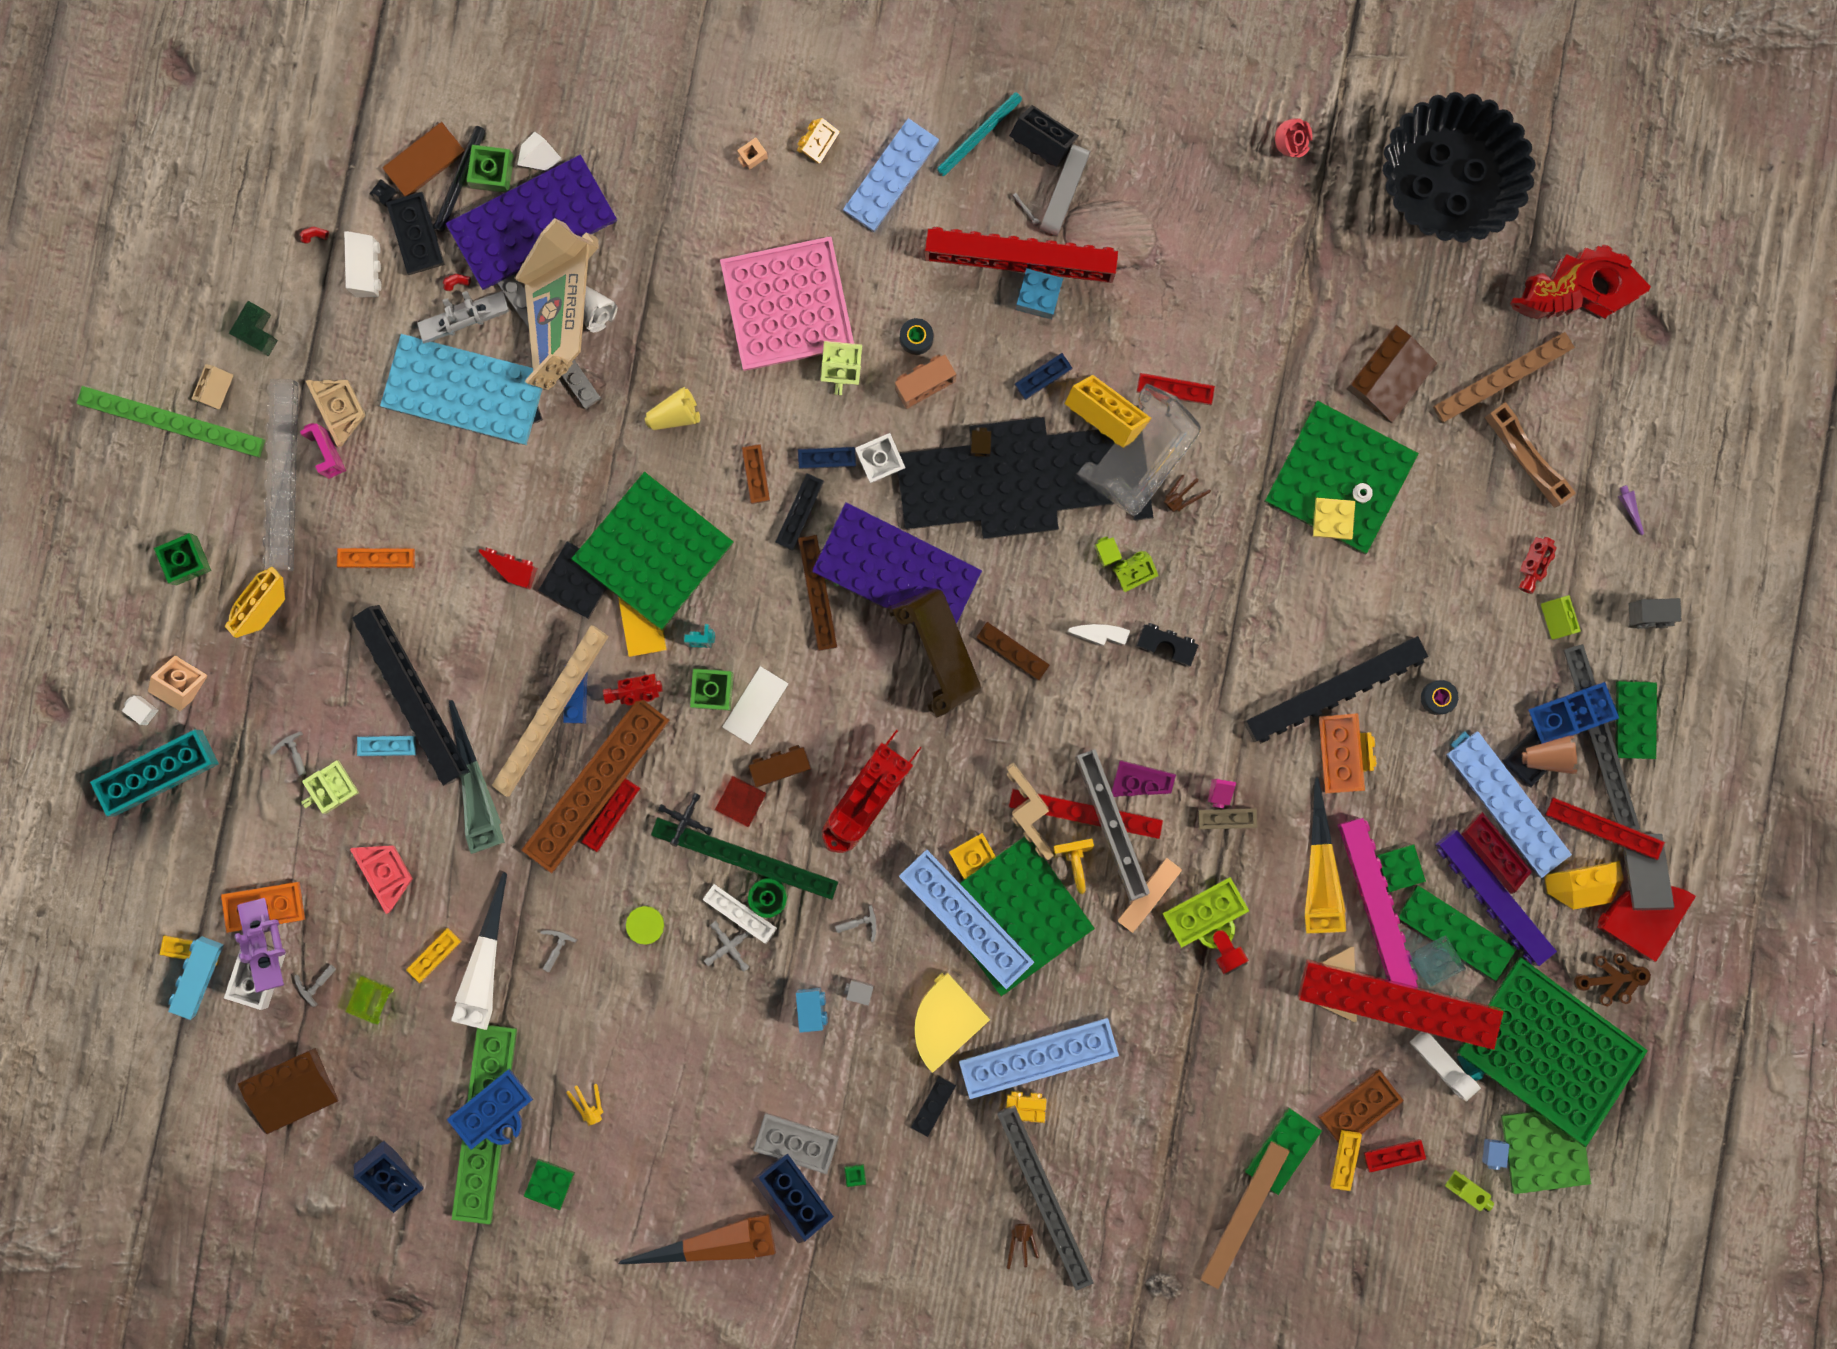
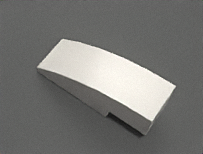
(1100, 633)

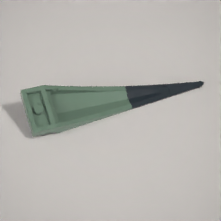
(480, 814)

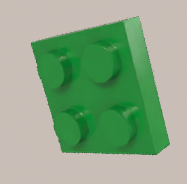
(1401, 868)
(549, 1184)

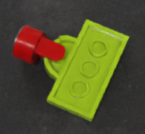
(1210, 920)

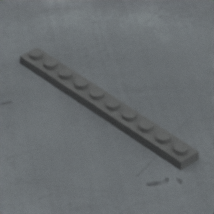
(1603, 744)
(1045, 1198)

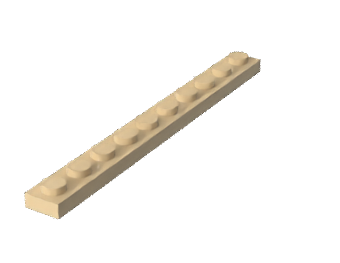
(550, 710)

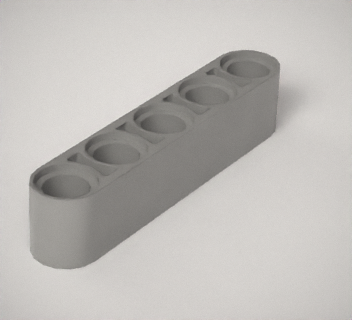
(1065, 190)

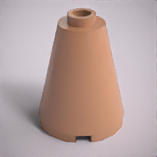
(1554, 756)

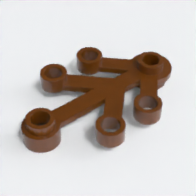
(1616, 979)

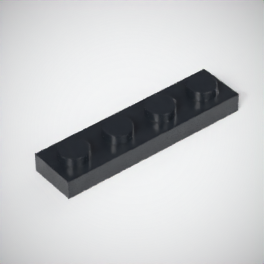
(799, 511)

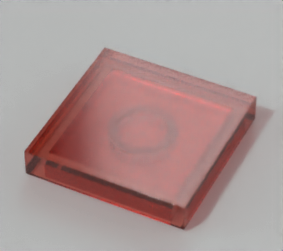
(740, 801)

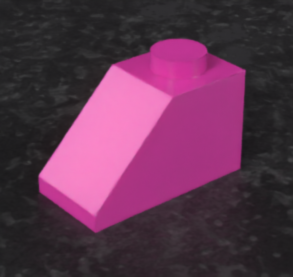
(1221, 792)

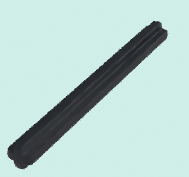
(458, 181)

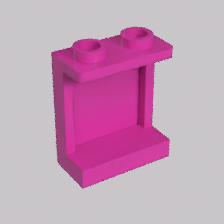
(333, 464)

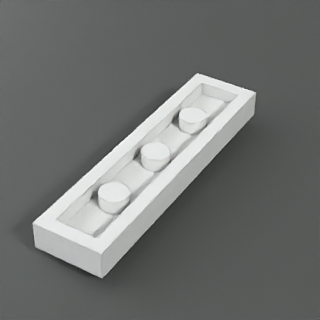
(739, 914)

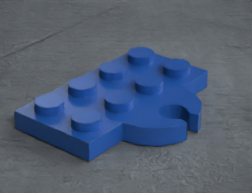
(492, 1111)

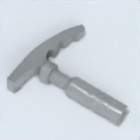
(296, 756)
(855, 923)
(555, 952)
(312, 990)

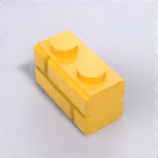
(1030, 1108)

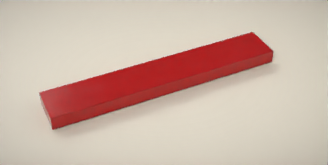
(1605, 828)

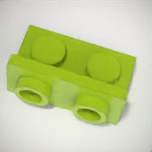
(1135, 570)

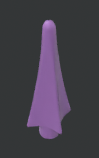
(1629, 501)

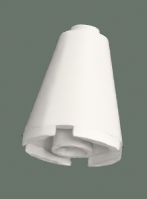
(597, 310)

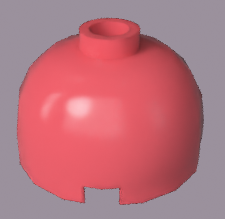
(1293, 137)

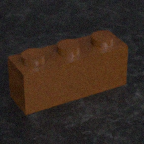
(779, 766)

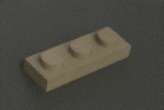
(1227, 818)

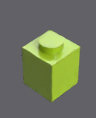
(1107, 551)

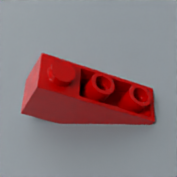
(515, 572)

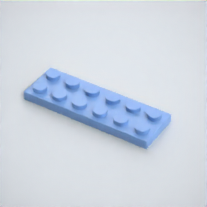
(891, 175)

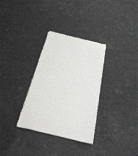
(755, 705)

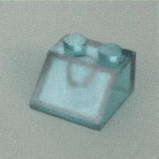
(1437, 961)

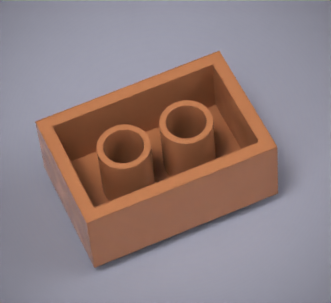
(925, 381)

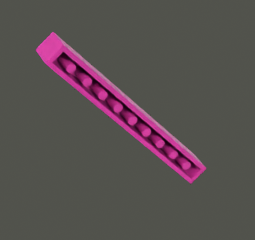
(1377, 902)

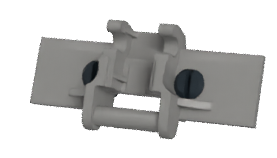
(462, 315)

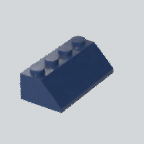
(792, 1198)

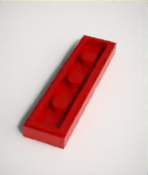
(1182, 389)
(611, 815)

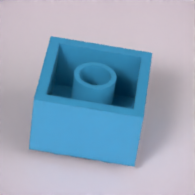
(1039, 294)
(810, 1010)

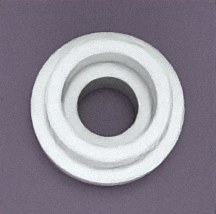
(1358, 497)

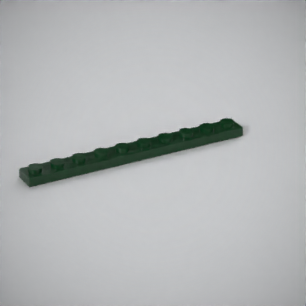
(747, 859)

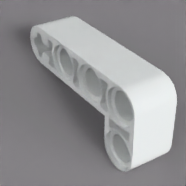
(1445, 1066)

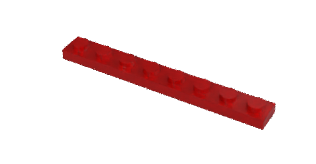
(1086, 814)

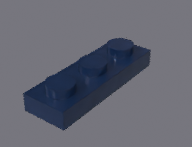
(1043, 376)
(827, 458)

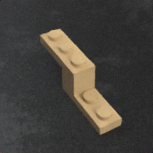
(1029, 812)

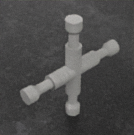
(729, 946)

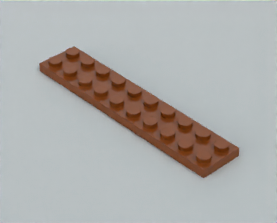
(595, 785)

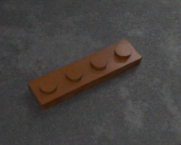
(1013, 651)

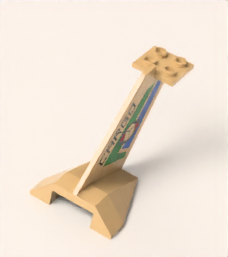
(555, 299)

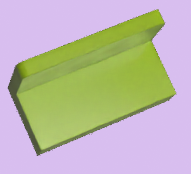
(1560, 617)

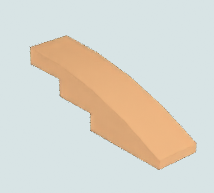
(1157, 886)

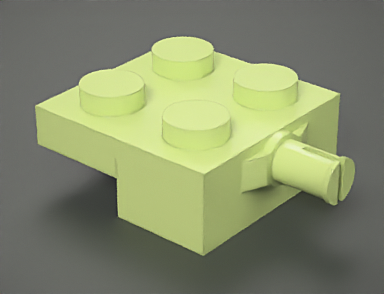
(841, 364)
(329, 788)

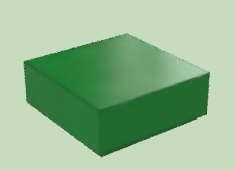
(855, 1175)

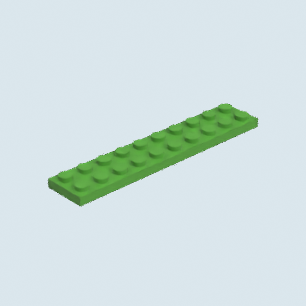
(480, 1166)

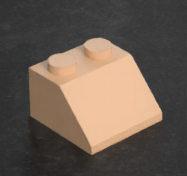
(176, 683)

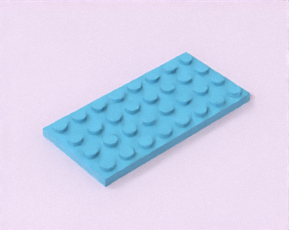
(462, 389)

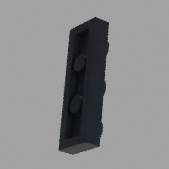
(933, 1106)

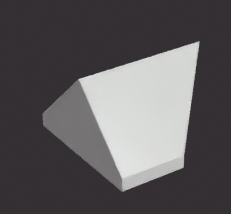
(537, 154)

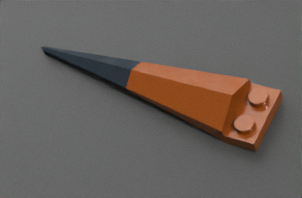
(738, 1240)

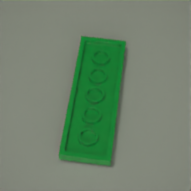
(1469, 939)

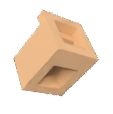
(752, 148)

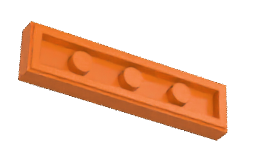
(375, 558)

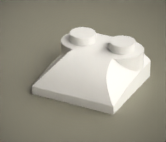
(880, 458)

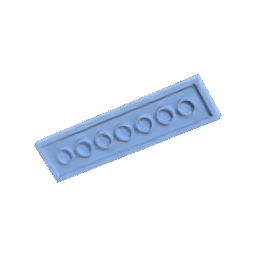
(1508, 804)
(966, 919)
(1038, 1058)

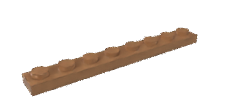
(1503, 377)

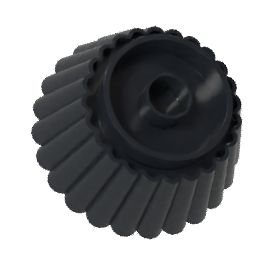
(1458, 167)

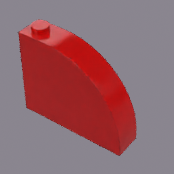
(1645, 930)

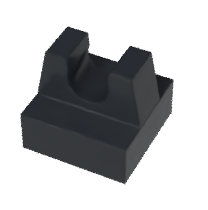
(383, 192)

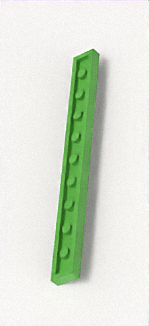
(170, 421)

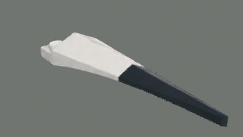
(476, 990)

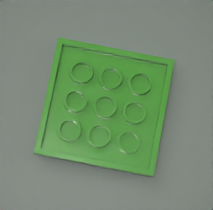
(1542, 1154)

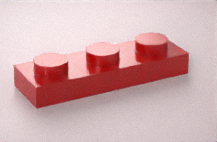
(1394, 1155)

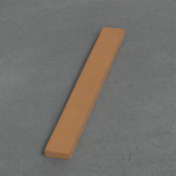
(1244, 1215)

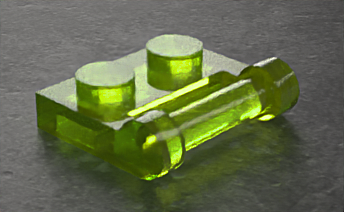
(363, 996)

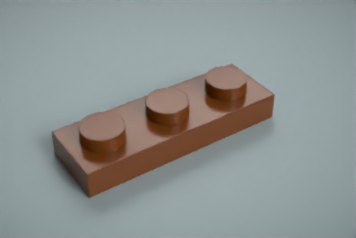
(756, 474)

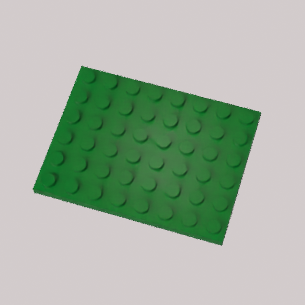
(1556, 1053)

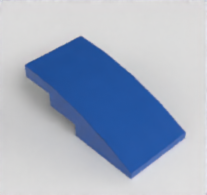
(1574, 713)

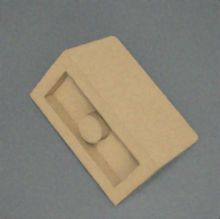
(212, 386)

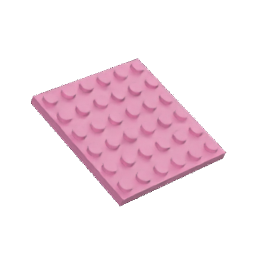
(786, 302)

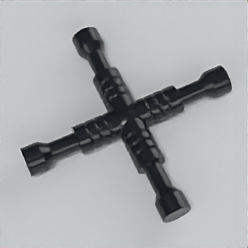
(685, 819)

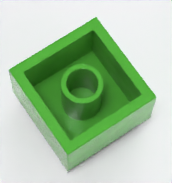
(490, 168)
(711, 689)

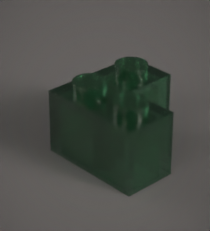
(250, 327)

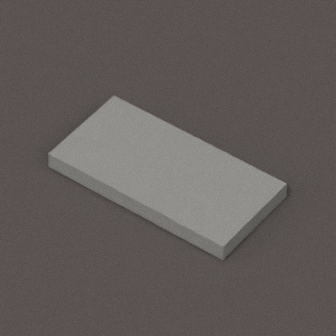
(804, 1144)

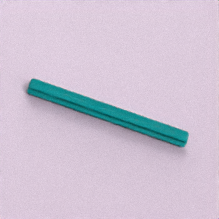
(979, 134)

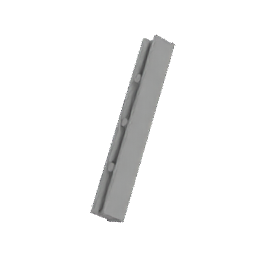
(1112, 825)

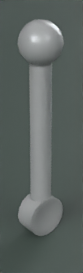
(1035, 221)

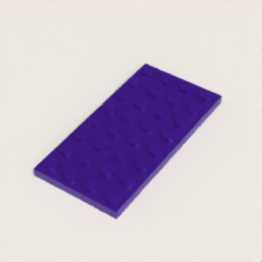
(504, 230)
(890, 563)

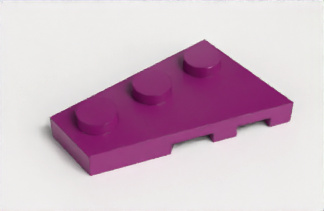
(1137, 779)

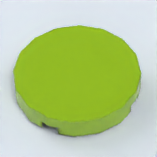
(645, 925)

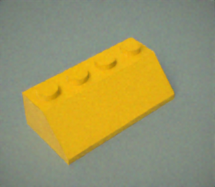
(1107, 410)

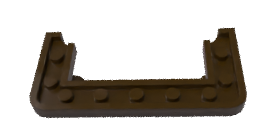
(943, 647)

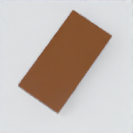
(424, 159)
(1361, 1106)

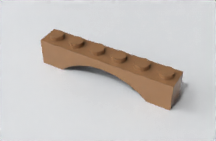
(1509, 430)

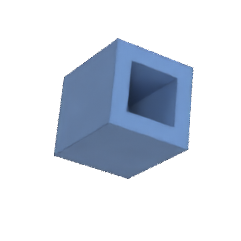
(1495, 1154)

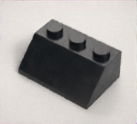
(1043, 135)

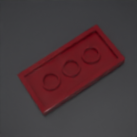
(1496, 853)

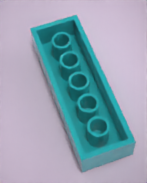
(154, 773)

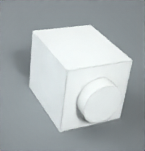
(139, 710)

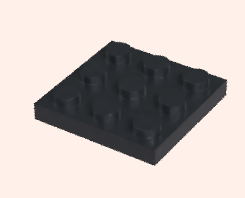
(572, 584)

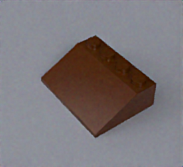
(1392, 374)
(288, 1091)

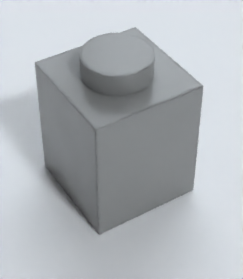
(859, 992)

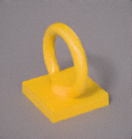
(1074, 853)

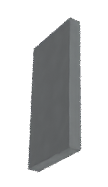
(1649, 880)

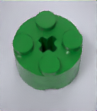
(760, 906)

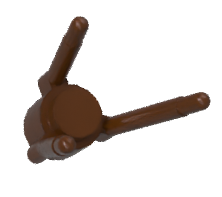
(1174, 501)
(1022, 1233)

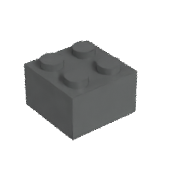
(1653, 612)

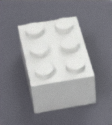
(242, 988)

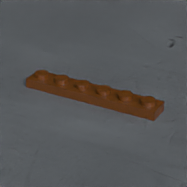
(817, 594)

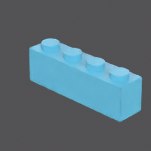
(196, 977)

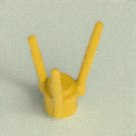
(590, 1114)

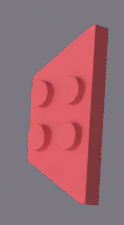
(384, 873)

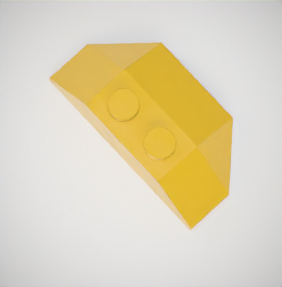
(256, 603)
(1585, 885)

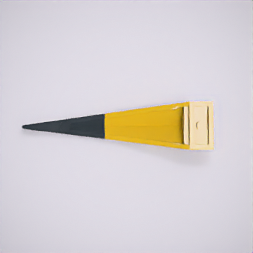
(1324, 898)

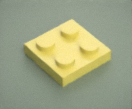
(1333, 518)

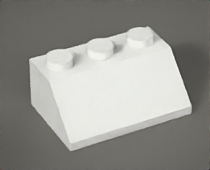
(362, 265)

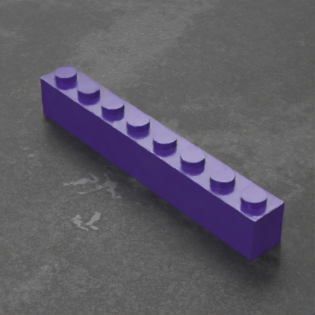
(1495, 897)

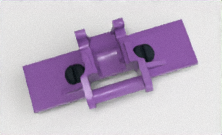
(253, 945)

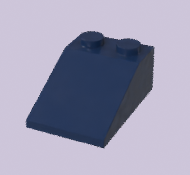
(387, 1177)

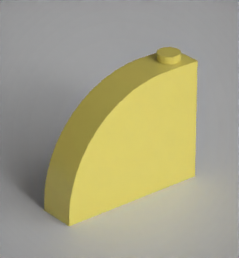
(945, 1021)

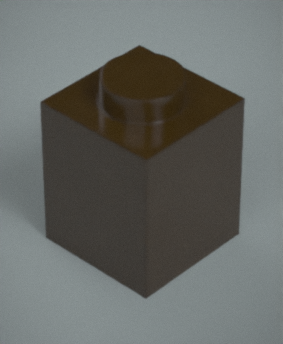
(980, 442)

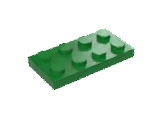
(1637, 720)
(1293, 1134)

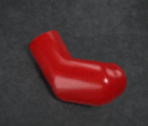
(311, 232)
(454, 279)

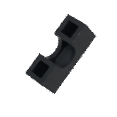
(1183, 649)

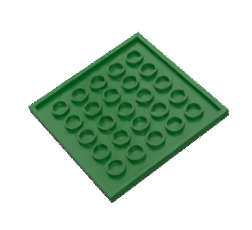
(1330, 461)
(652, 550)
(1028, 905)

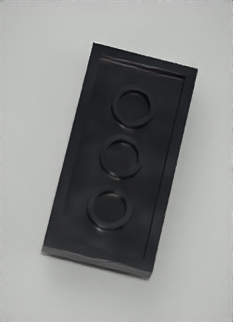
(415, 233)

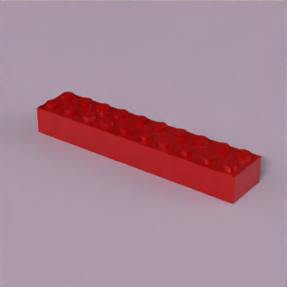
(1018, 254)
(1400, 1004)

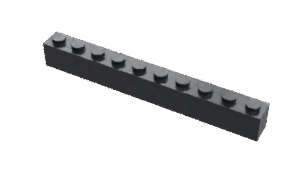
(1335, 689)
(410, 694)

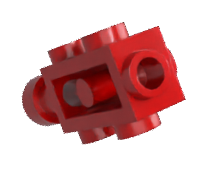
(1535, 562)
(634, 688)

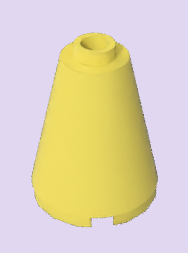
(673, 411)

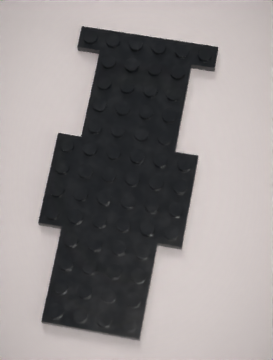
(1013, 488)

